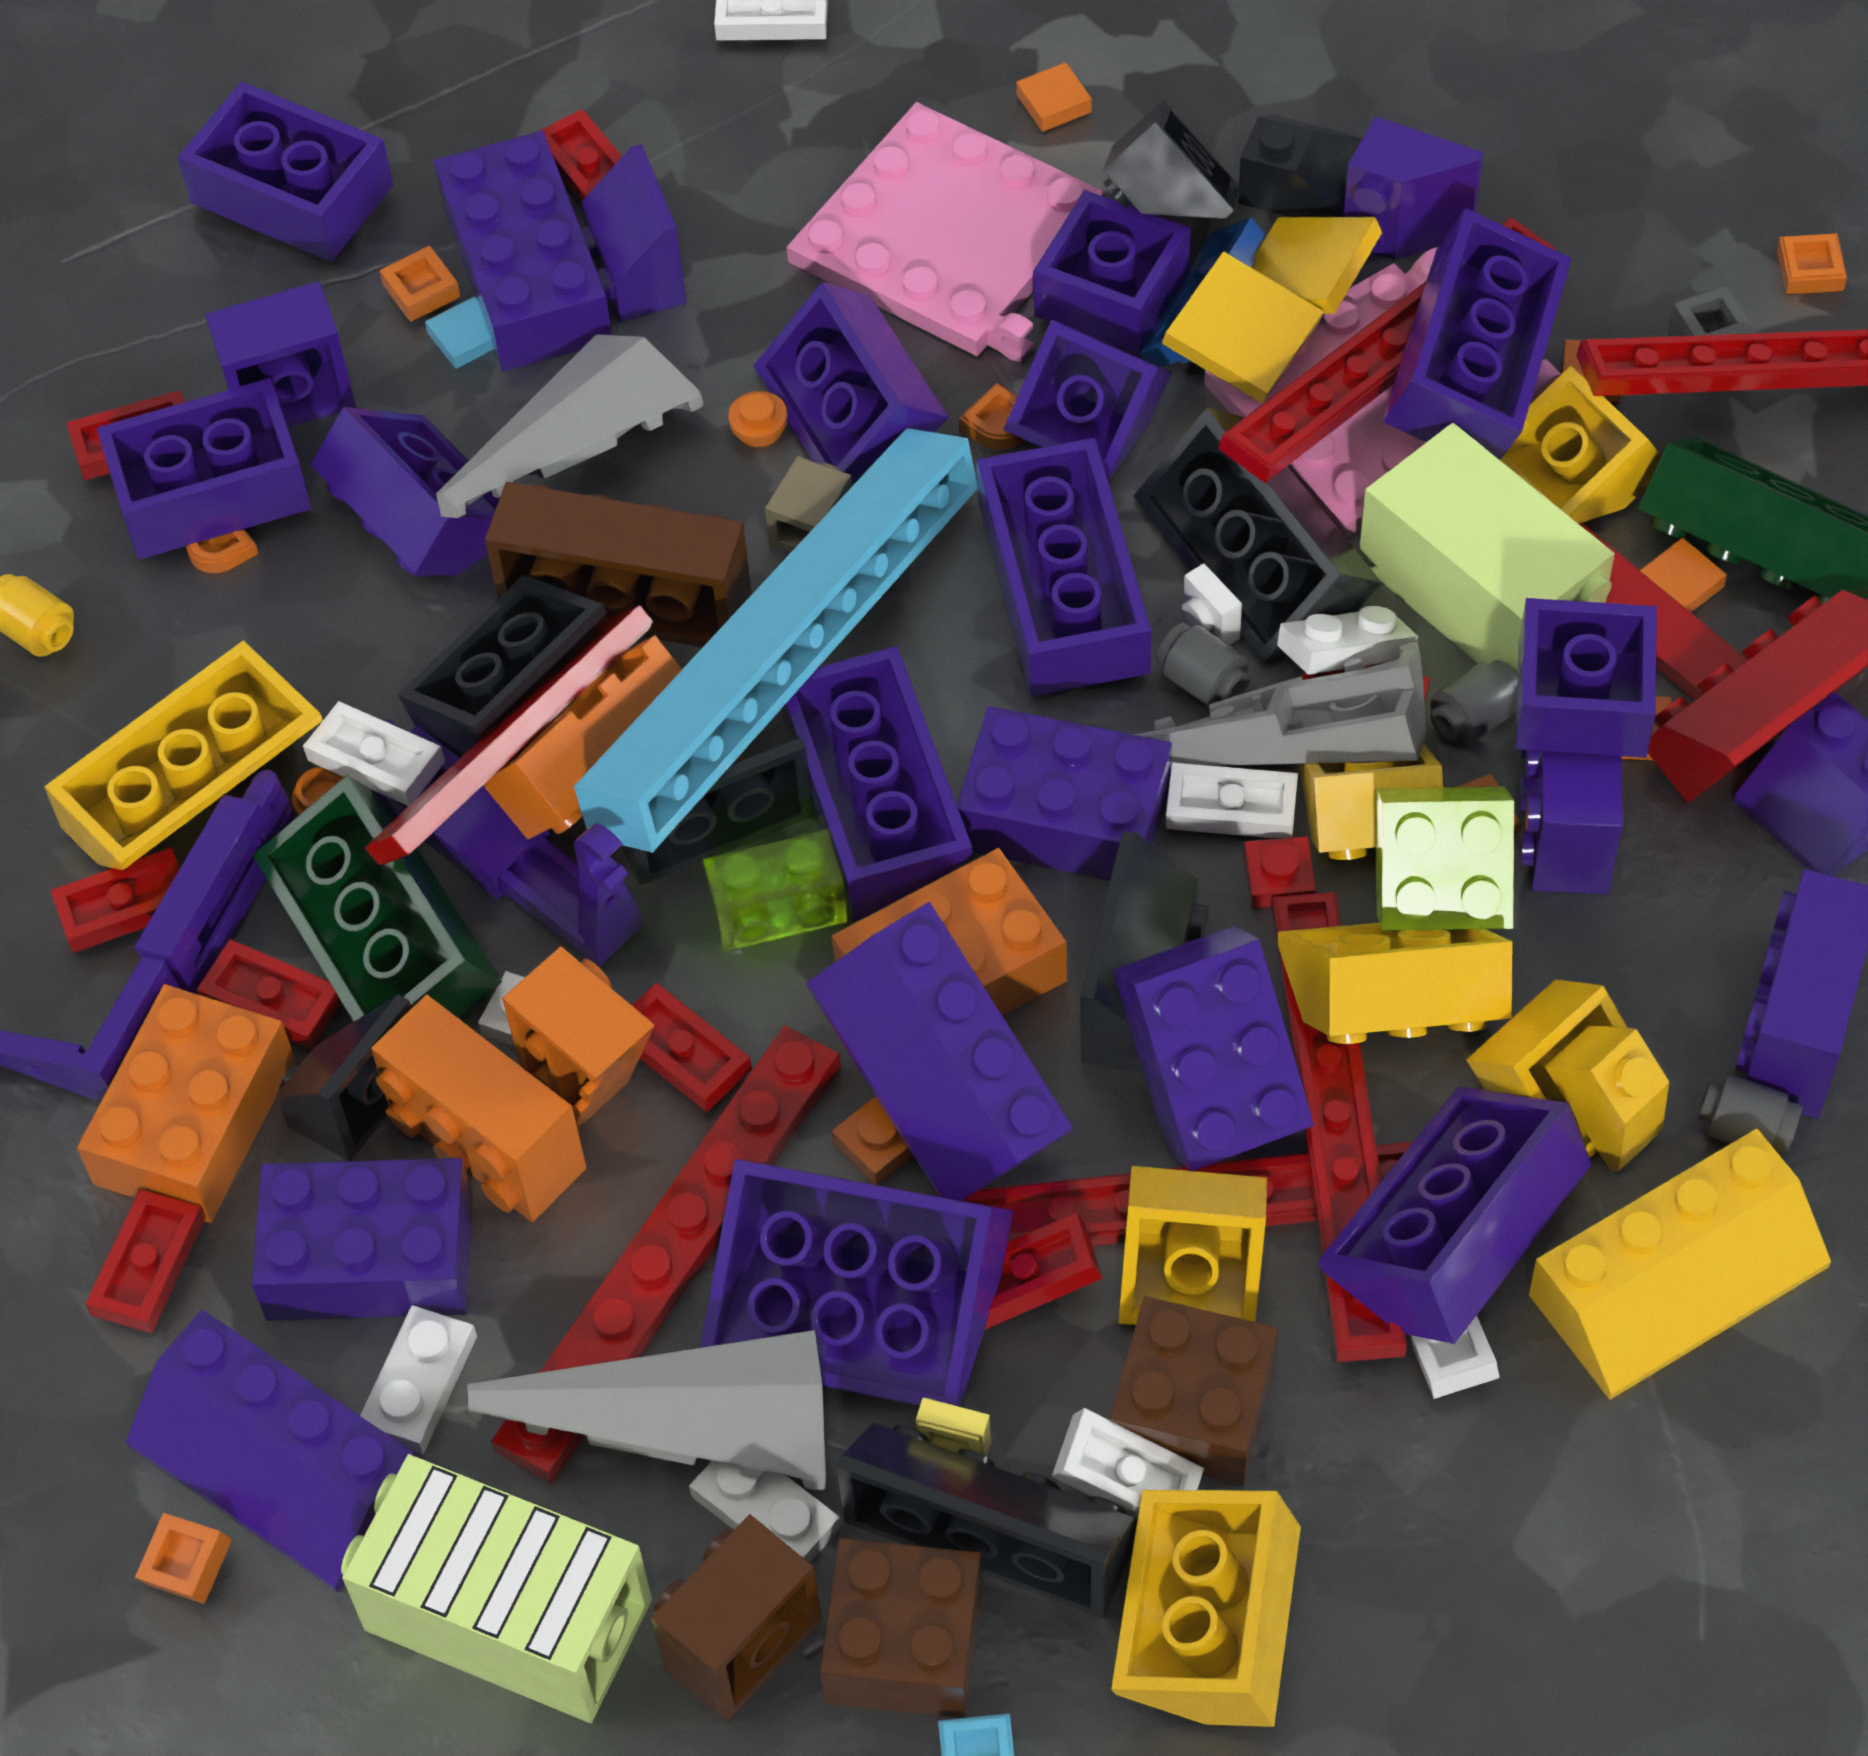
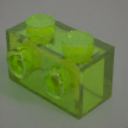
(775, 890)

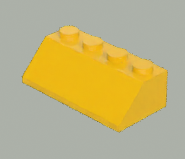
(179, 757)
(1680, 1264)

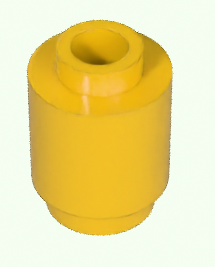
(34, 616)

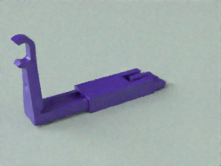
(577, 901)
(177, 944)

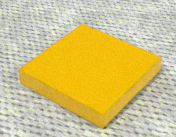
(1317, 256)
(1242, 327)

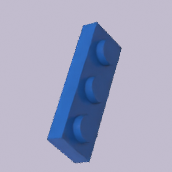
(1237, 240)

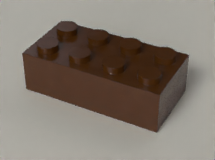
(672, 563)

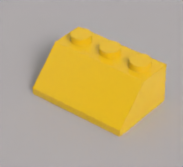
(1397, 980)
(1208, 1605)

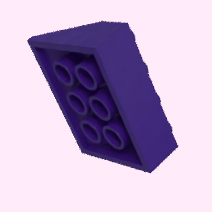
(876, 1270)

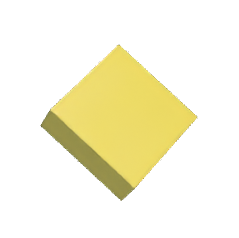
(954, 1426)

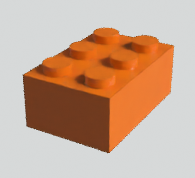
(993, 924)
(187, 1100)
(478, 1108)

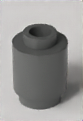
(1202, 664)
(1475, 702)
(1745, 1105)

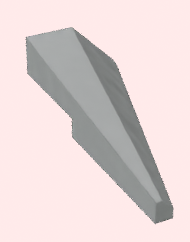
(575, 417)
(1323, 719)
(720, 1403)

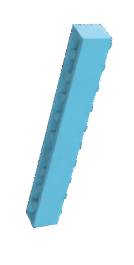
(776, 639)

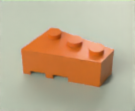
(540, 779)
(575, 1032)

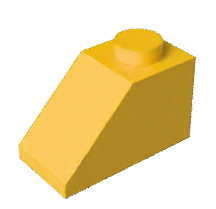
(1612, 1090)

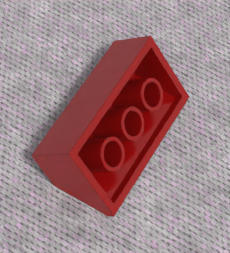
(1764, 695)

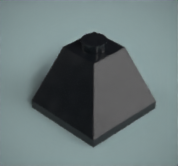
(1295, 168)
(335, 1088)

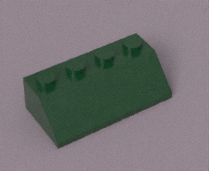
(1759, 518)
(368, 922)

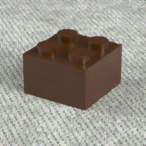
(1197, 1385)
(736, 1616)
(902, 1628)

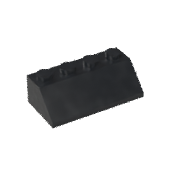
(1257, 537)
(961, 1501)

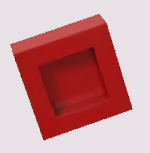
(1278, 869)

